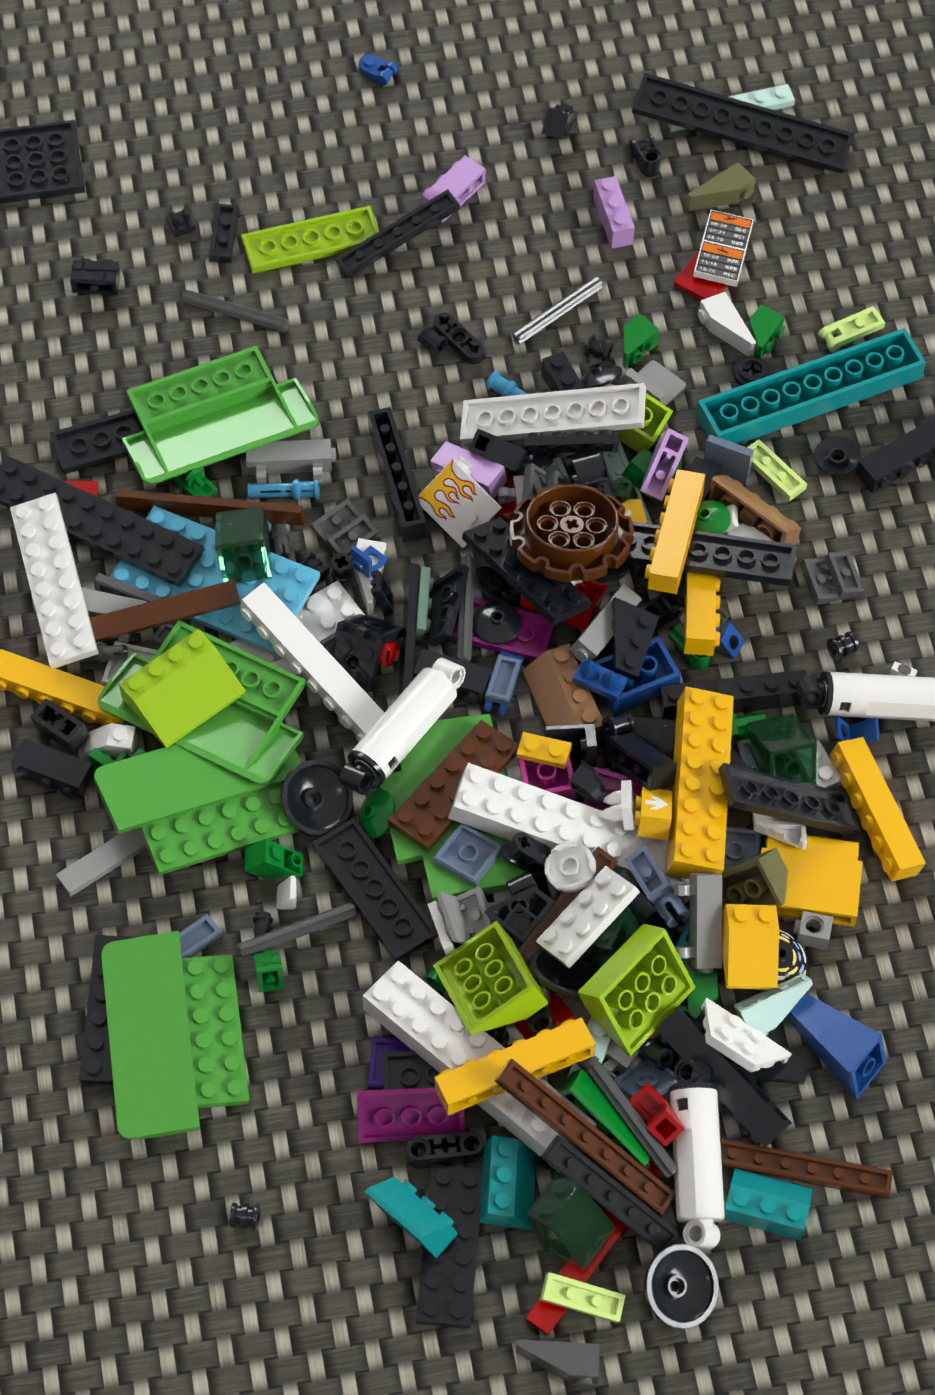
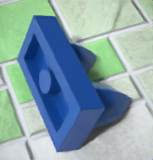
(600, 680)

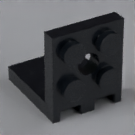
(365, 639)

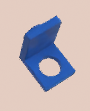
(362, 561)
(726, 631)
(868, 729)

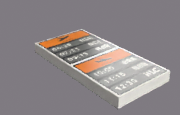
(723, 248)

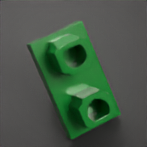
(196, 484)

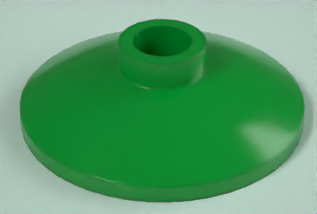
(717, 517)
(375, 813)

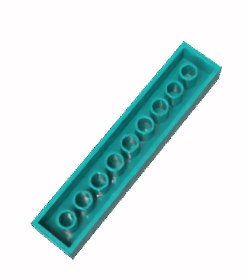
(812, 388)

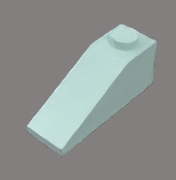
(771, 1006)

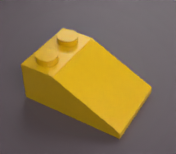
(750, 946)

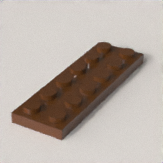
(426, 811)

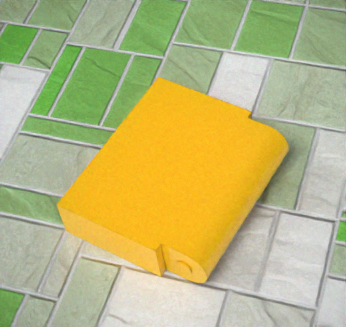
(821, 878)

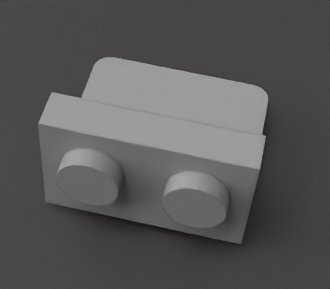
(659, 382)
(464, 914)

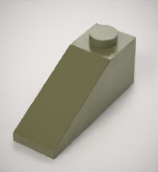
(724, 189)

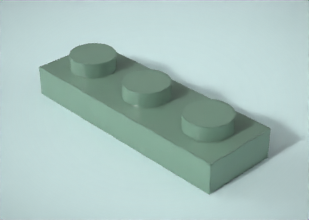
(424, 602)

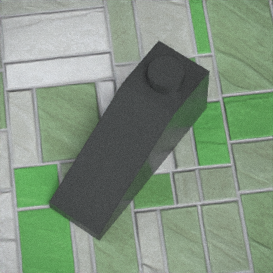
(567, 1360)

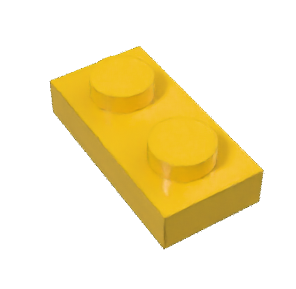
(544, 750)

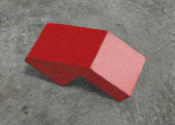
(658, 1113)

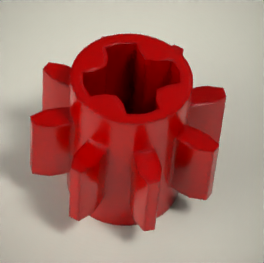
(389, 653)

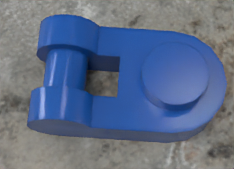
(372, 65)

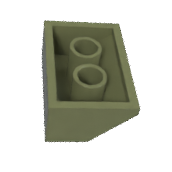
(756, 881)

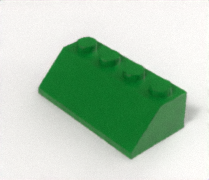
(587, 1096)

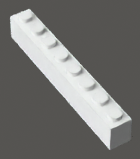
(310, 660)

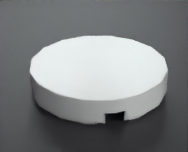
(570, 867)

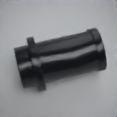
(262, 923)

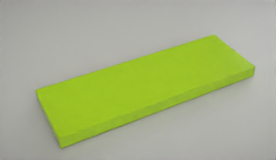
(308, 239)

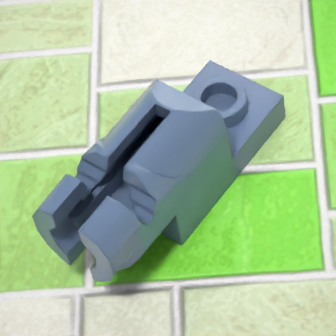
(656, 885)

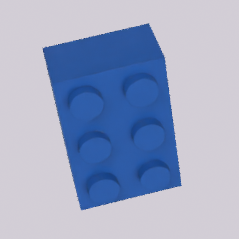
(656, 671)

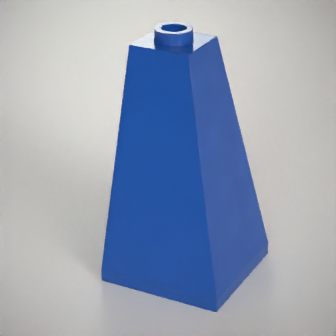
(843, 1044)

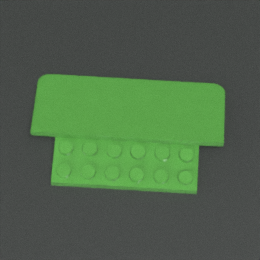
(213, 415)
(245, 734)
(191, 806)
(171, 1035)

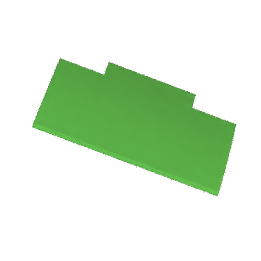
(416, 767)

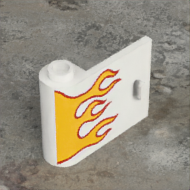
(456, 498)

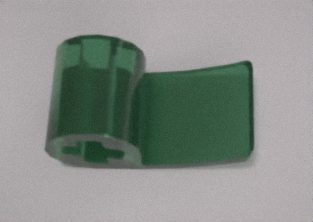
(623, 490)

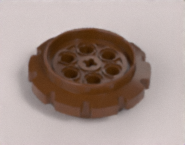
(571, 533)

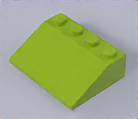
(181, 688)
(490, 981)
(637, 988)

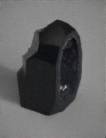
(588, 784)

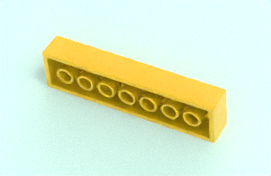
(698, 793)

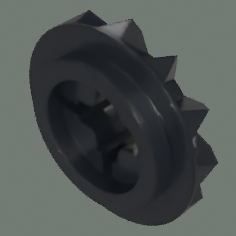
(744, 365)

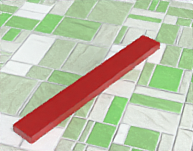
(546, 1315)

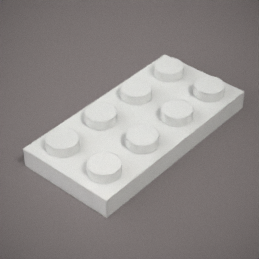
(587, 916)

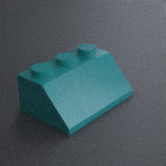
(507, 1183)
(768, 1204)
(413, 1214)

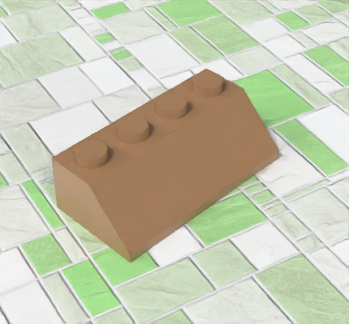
(753, 510)
(555, 693)

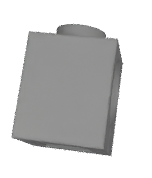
(820, 922)

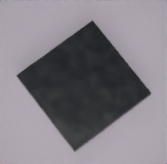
(40, 162)

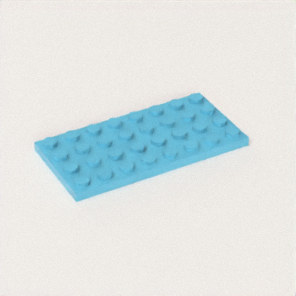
(289, 580)

